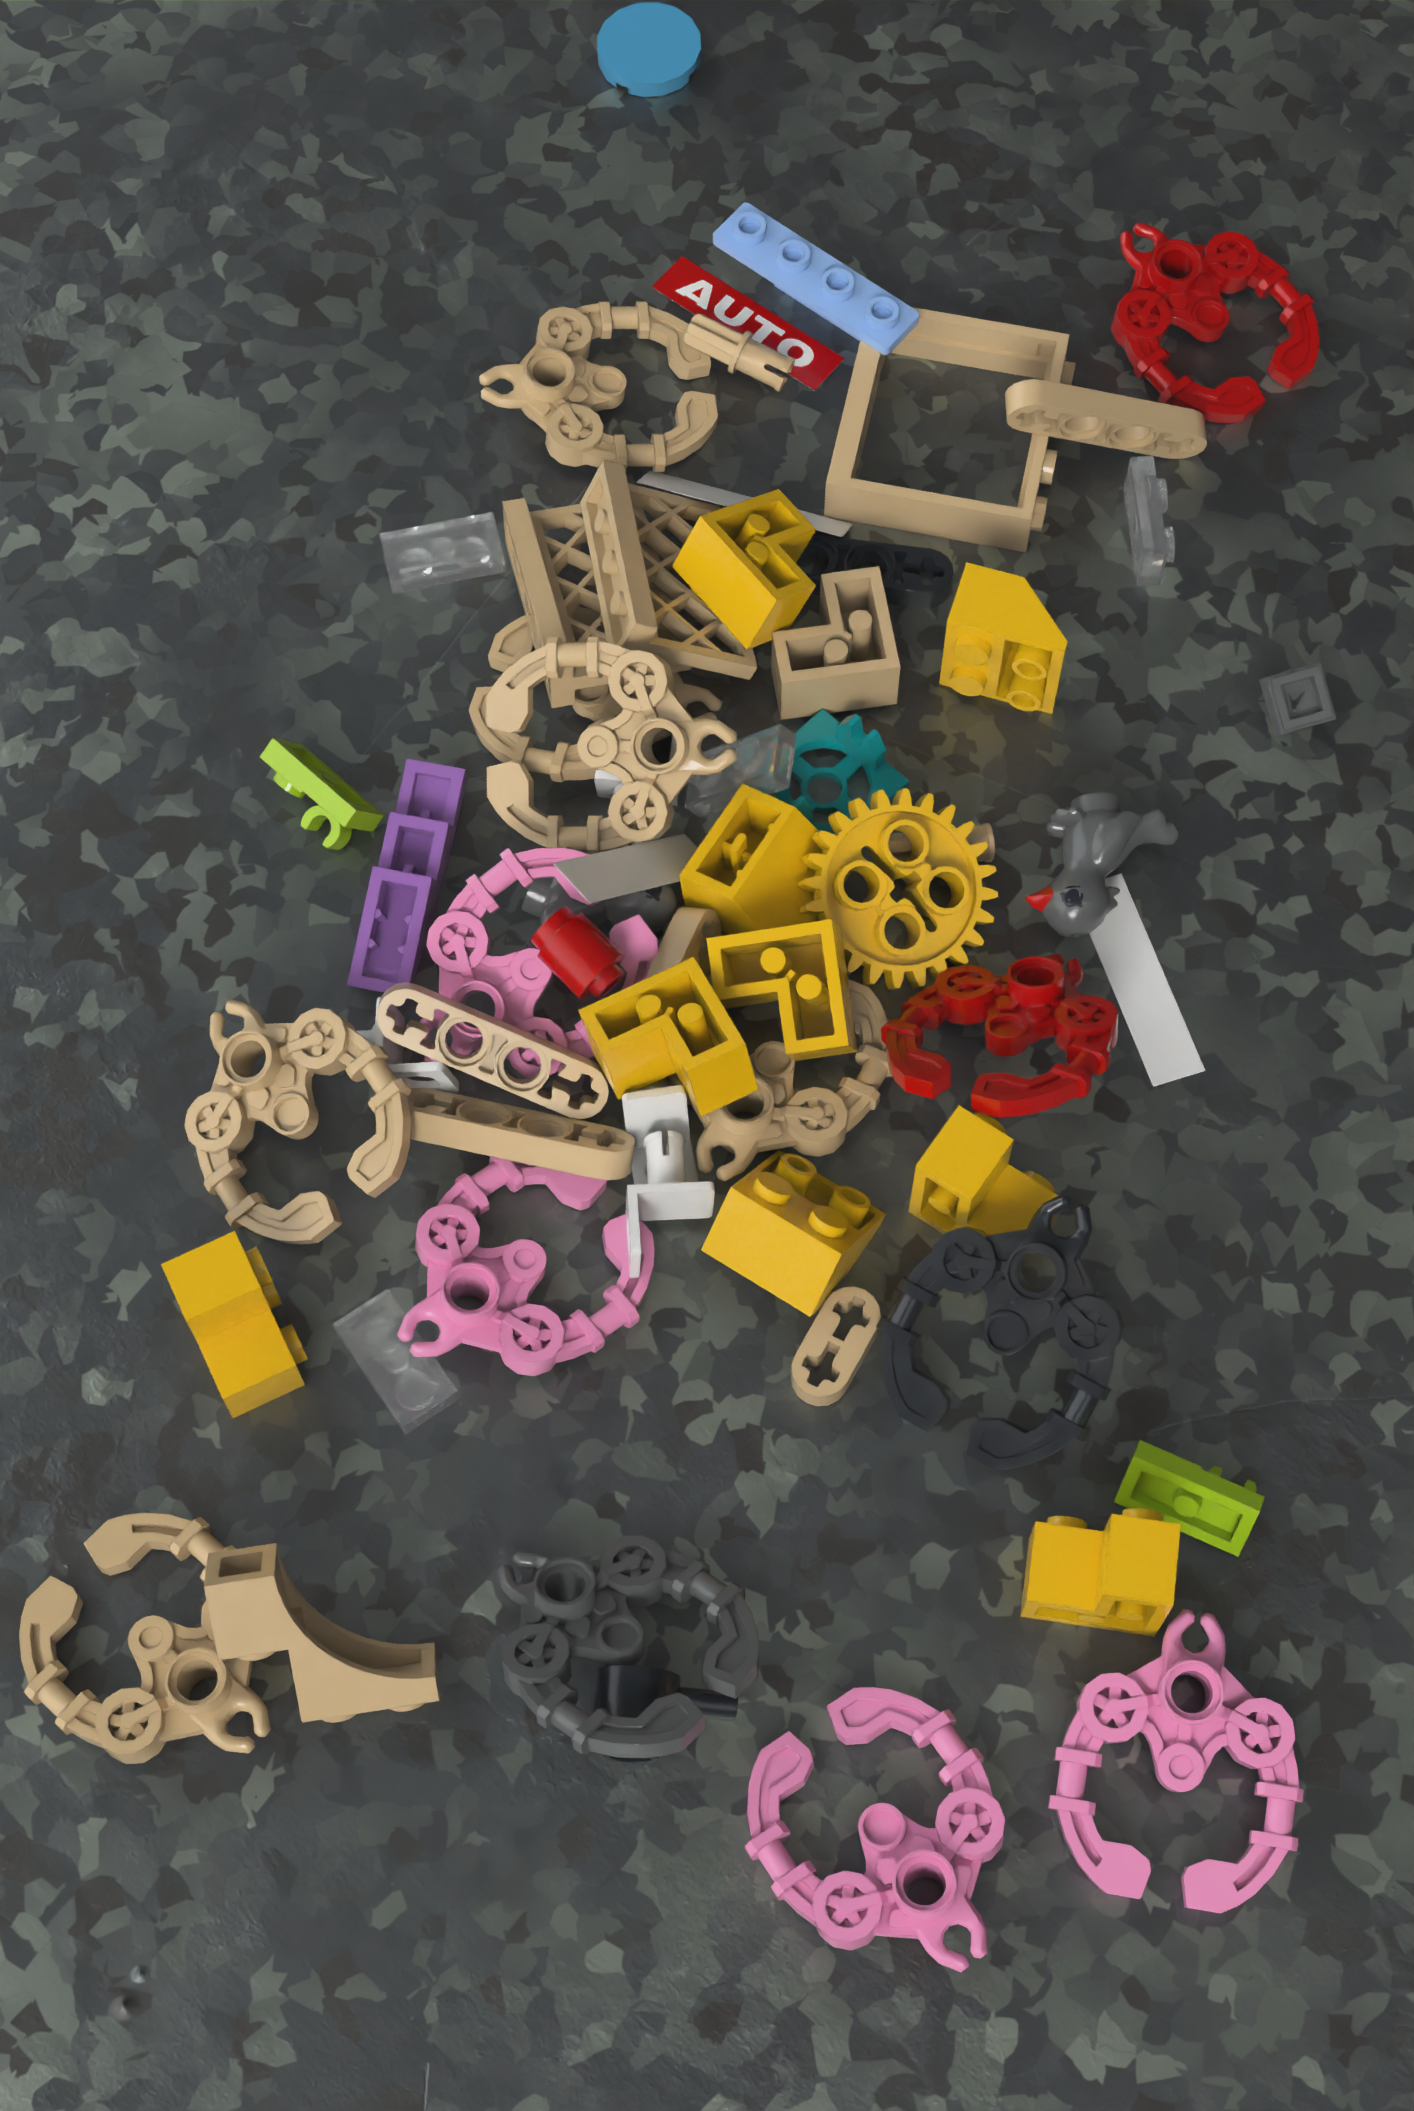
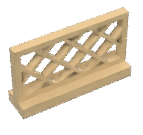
(626, 570)
(544, 591)

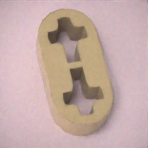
(687, 939)
(823, 1338)

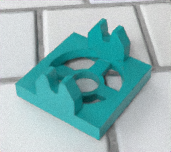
(861, 751)

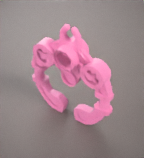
(516, 980)
(505, 1276)
(1182, 1747)
(855, 1906)

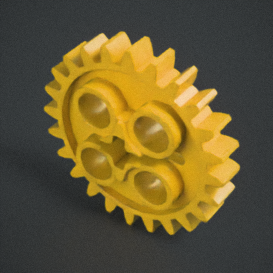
(936, 851)

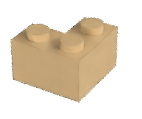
(847, 659)

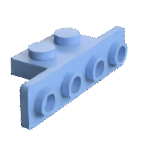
(816, 279)

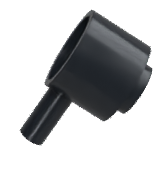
(631, 1689)

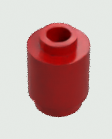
(579, 953)

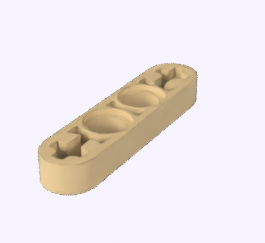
(1105, 419)
(497, 1042)
(520, 1134)

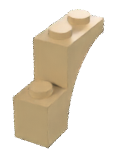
(334, 1670)

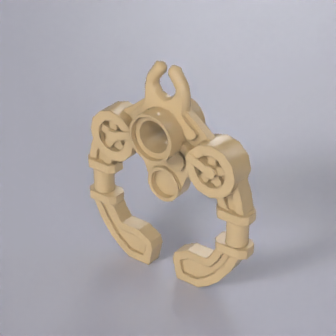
(565, 390)
(592, 702)
(620, 746)
(282, 1097)
(810, 1120)
(170, 1657)

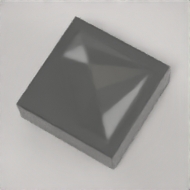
(1297, 699)

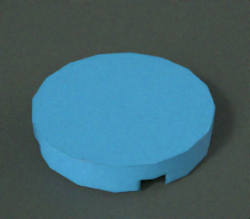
(649, 48)

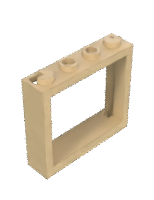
(964, 343)

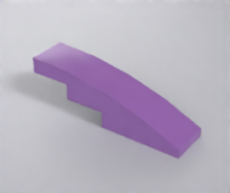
(408, 876)

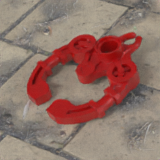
(1195, 305)
(1020, 1009)

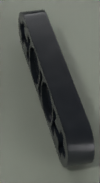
(846, 554)

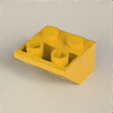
(1002, 642)
(753, 865)
(792, 1230)

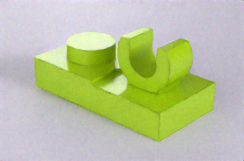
(304, 773)
(1190, 1496)

